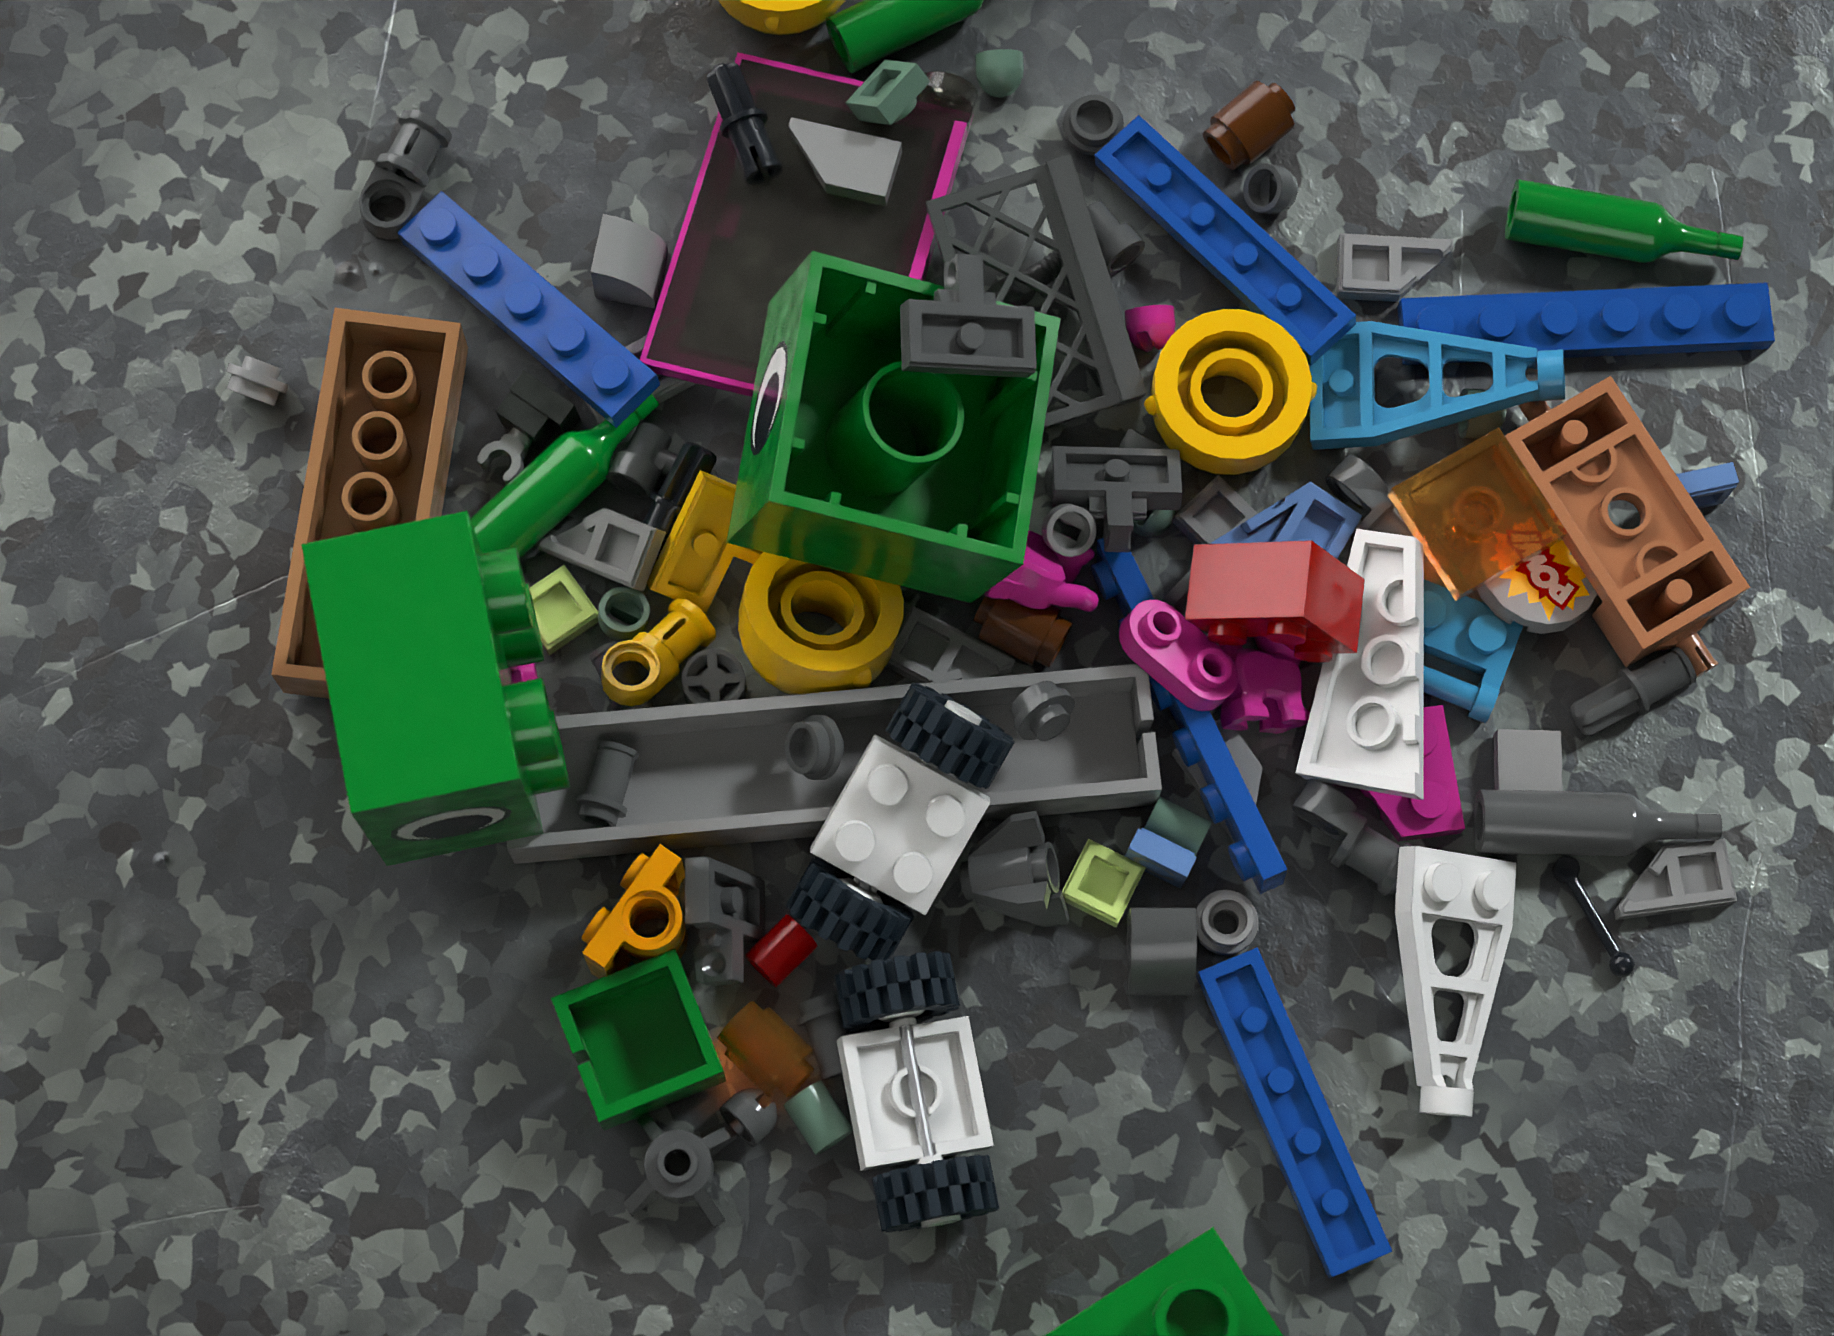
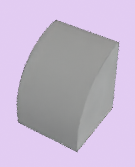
(628, 263)

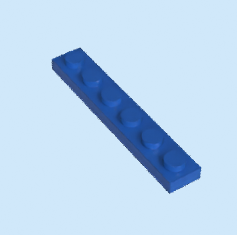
(1605, 320)
(1200, 743)

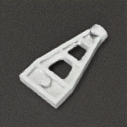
(1460, 889)

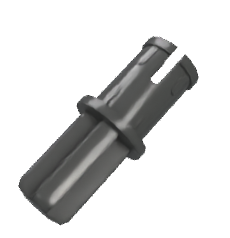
(1633, 692)

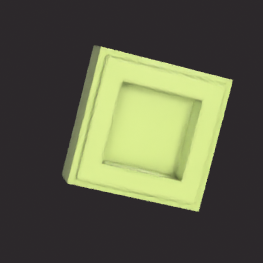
(561, 609)
(1102, 882)

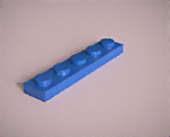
(1224, 238)
(529, 309)
(1293, 1113)

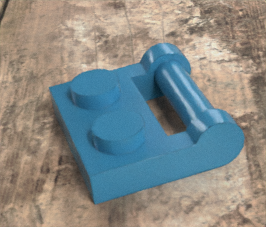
(1469, 637)

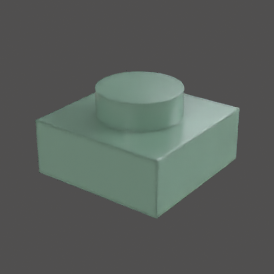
(888, 92)

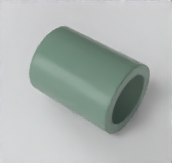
(1178, 825)
(818, 1117)

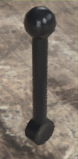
(1566, 871)

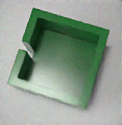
(640, 1038)

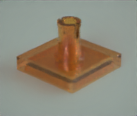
(1477, 514)

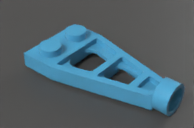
(1345, 402)

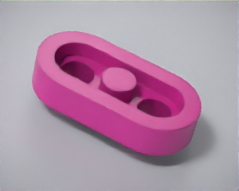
(1178, 655)

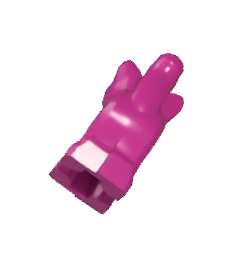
(1046, 579)
(1266, 689)

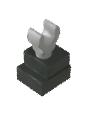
(532, 416)

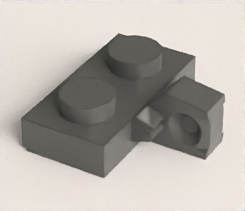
(966, 328)
(1116, 485)
(728, 911)

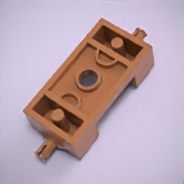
(1652, 579)

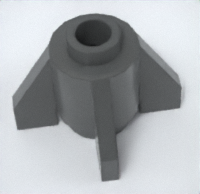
(1017, 872)
(683, 1188)

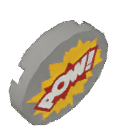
(1542, 592)

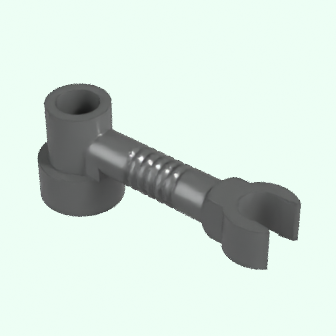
(1117, 242)
(645, 462)

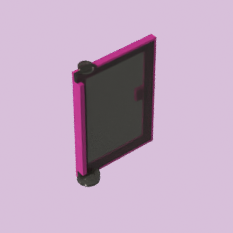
(750, 239)

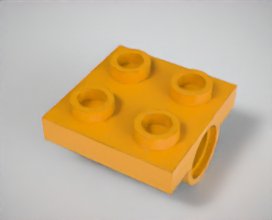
(650, 894)

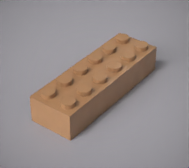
(373, 454)

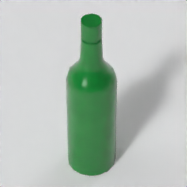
(886, 26)
(1607, 225)
(552, 485)

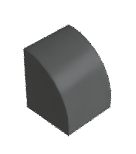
(1161, 951)

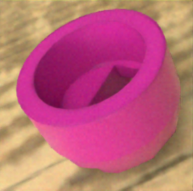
(1150, 326)

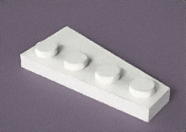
(1371, 702)

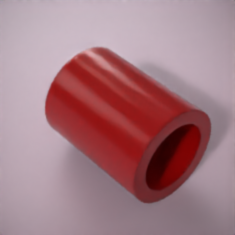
(781, 950)

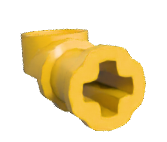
(658, 651)

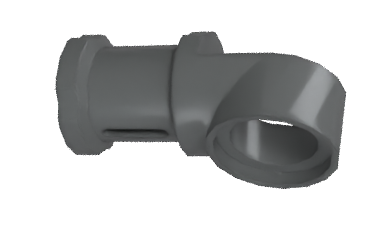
(403, 170)
(1367, 494)
(1360, 845)

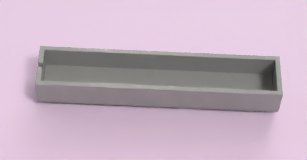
(725, 777)

